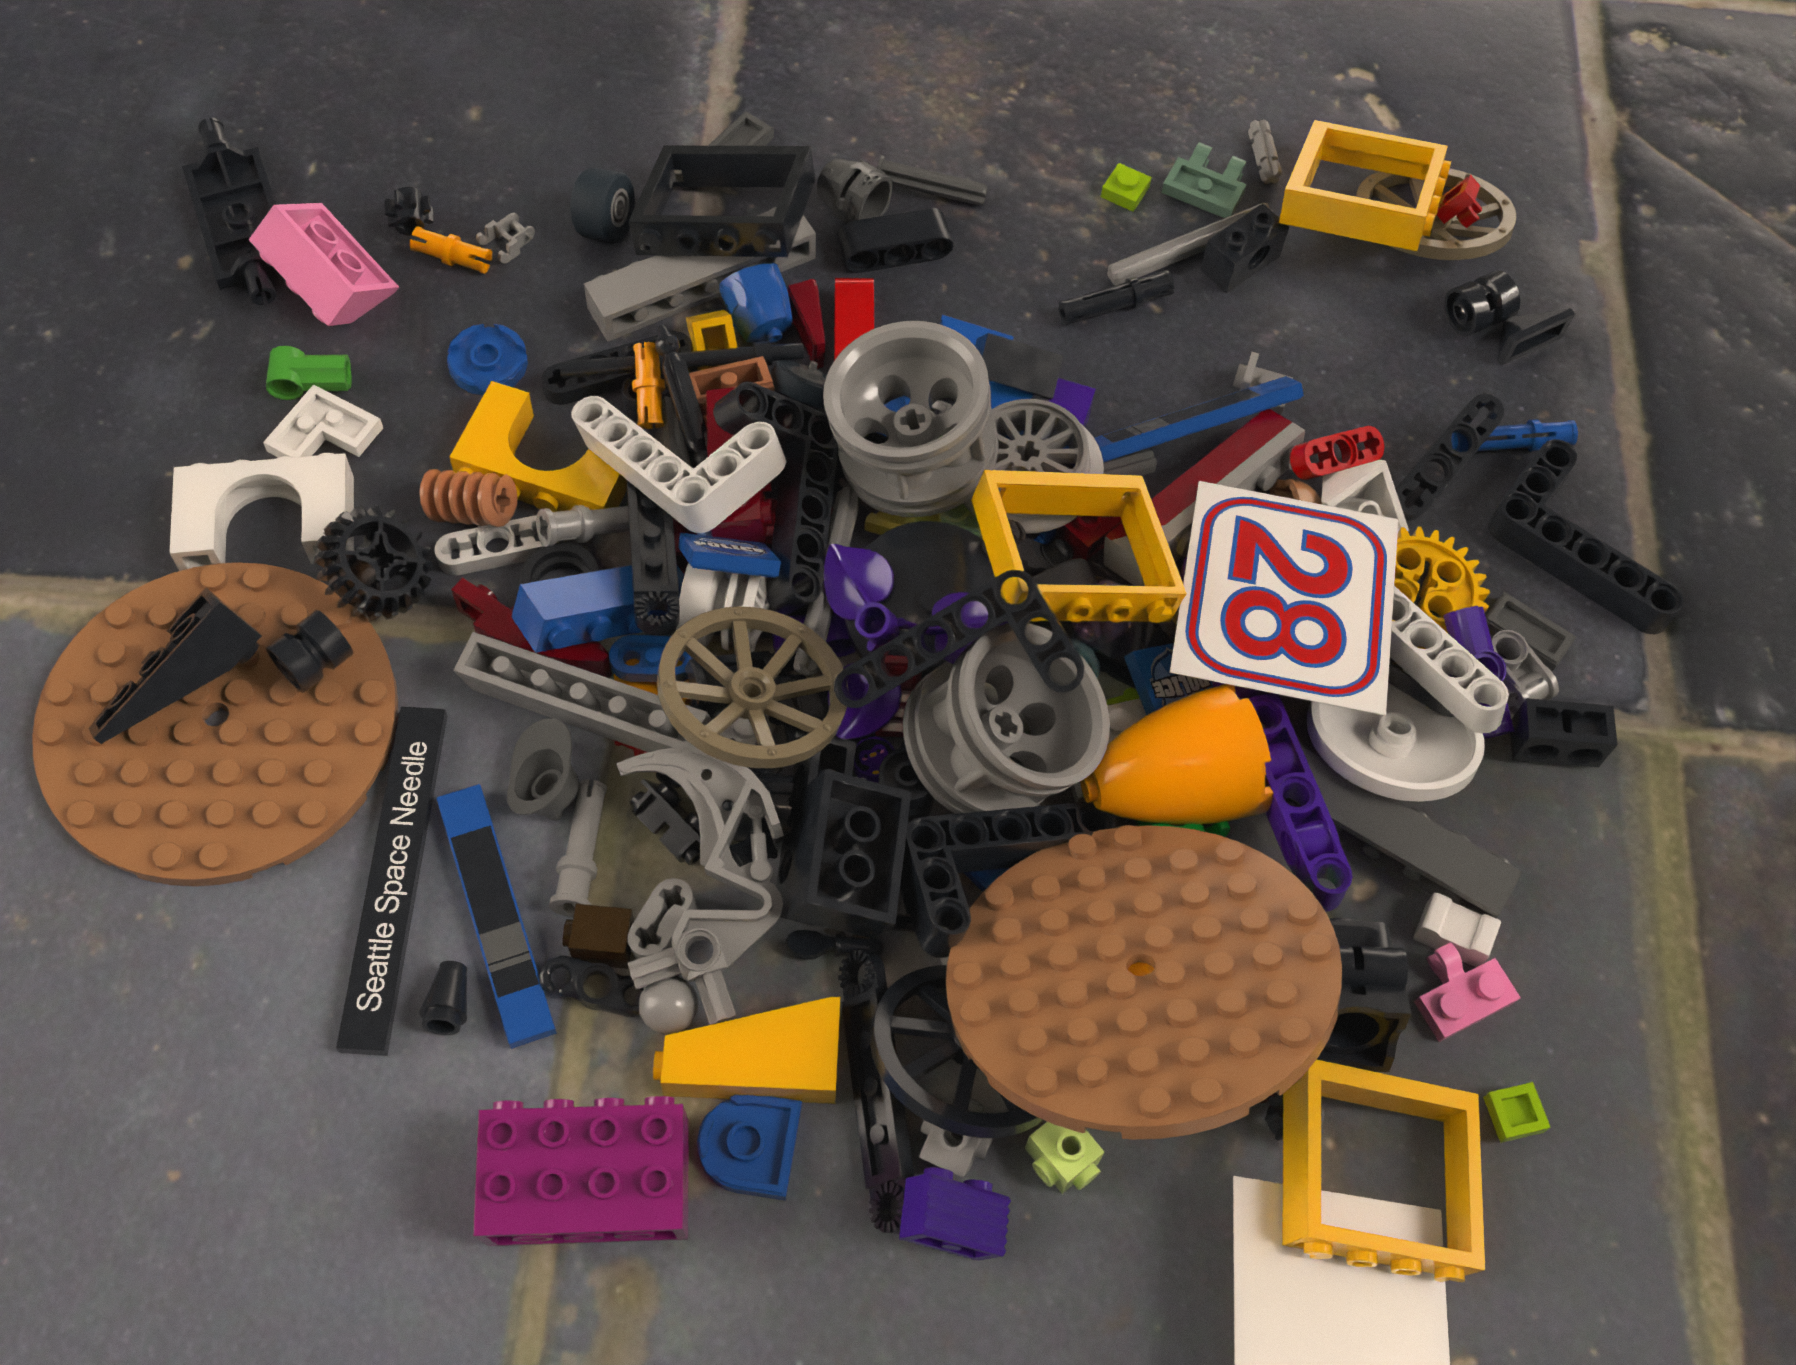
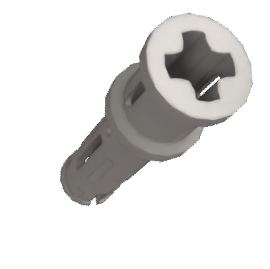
(580, 524)
(577, 867)

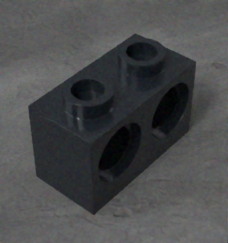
(1563, 732)

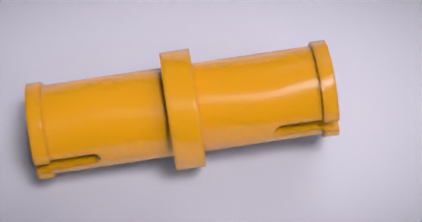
(451, 250)
(648, 386)

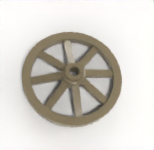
(1441, 243)
(750, 689)

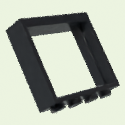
(723, 167)

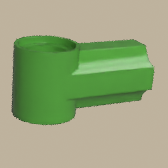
(294, 372)

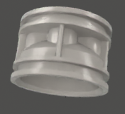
(929, 457)
(966, 744)

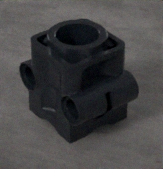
(1372, 997)

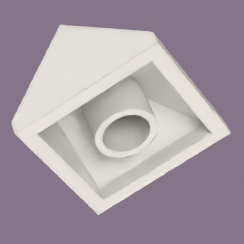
(1365, 490)

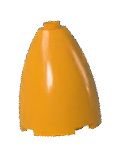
(1186, 763)

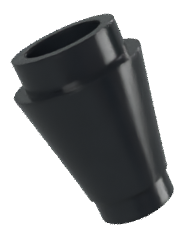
(446, 1000)

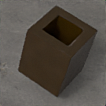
(599, 934)

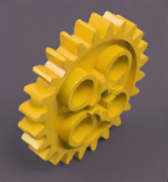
(1444, 561)

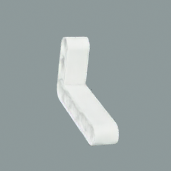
(695, 496)
(1445, 657)

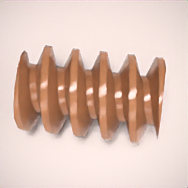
(468, 497)

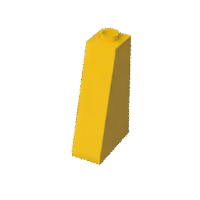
(763, 1054)

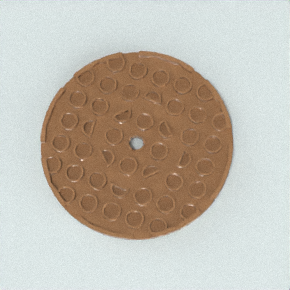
(226, 798)
(1222, 1021)

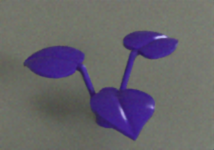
(854, 587)

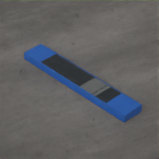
(1198, 417)
(496, 917)

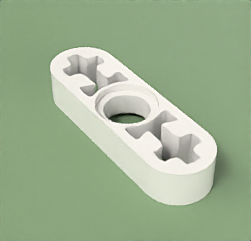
(481, 536)

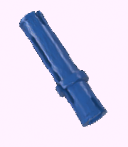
(1563, 431)

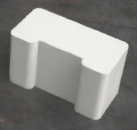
(1465, 929)

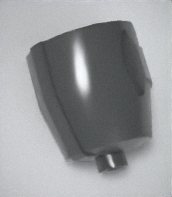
(854, 189)

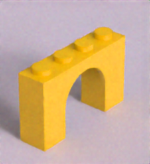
(490, 447)

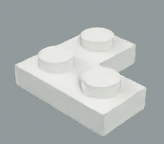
(321, 418)

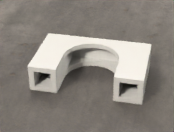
(211, 494)

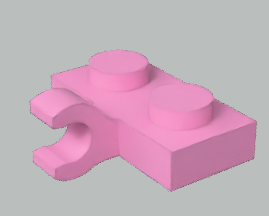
(1463, 996)

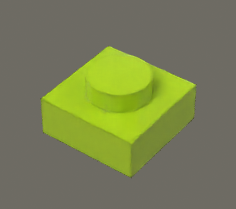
(1126, 187)
(1516, 1112)

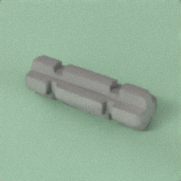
(1265, 151)

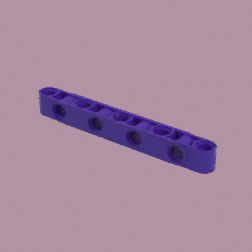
(1304, 832)

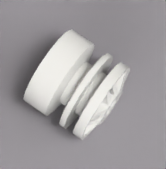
(710, 590)

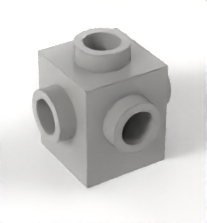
(949, 1150)

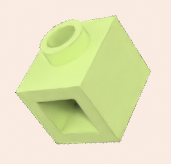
(1064, 1156)

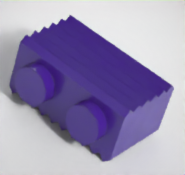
(954, 1215)

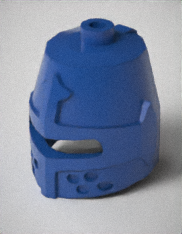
(758, 302)

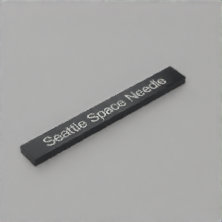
(392, 883)

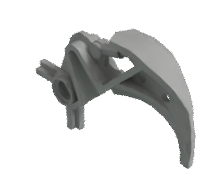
(727, 930)

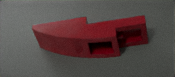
(495, 621)

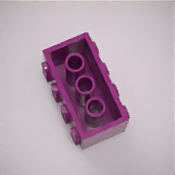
(582, 1172)

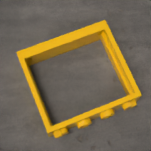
(1359, 216)
(1084, 496)
(1462, 1172)

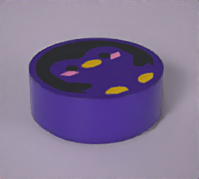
(869, 757)

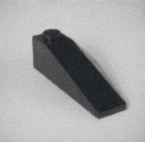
(202, 646)

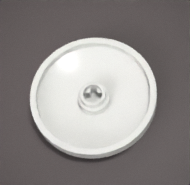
(1397, 755)

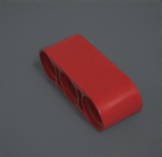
(852, 310)

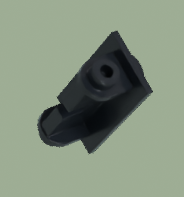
(662, 806)

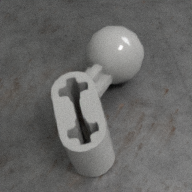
(671, 1003)

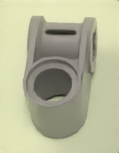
(1523, 670)

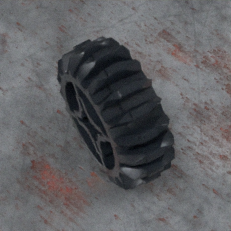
(362, 573)

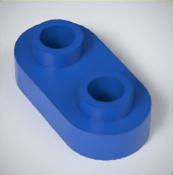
(646, 650)

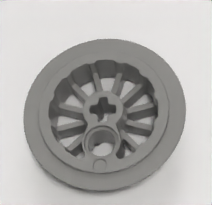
(1042, 453)

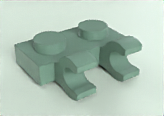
(1203, 187)

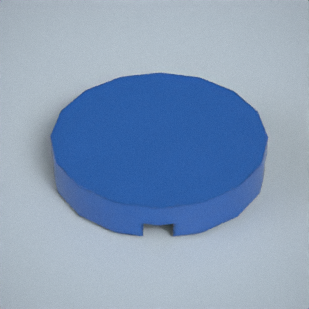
(486, 356)

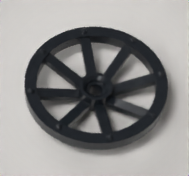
(902, 1079)

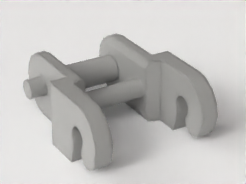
(501, 228)

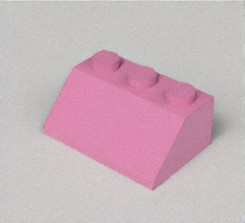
(322, 262)

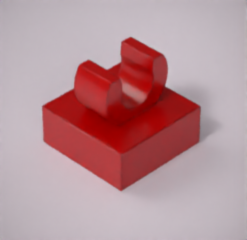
(1461, 203)

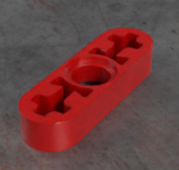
(1324, 449)

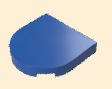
(750, 1144)

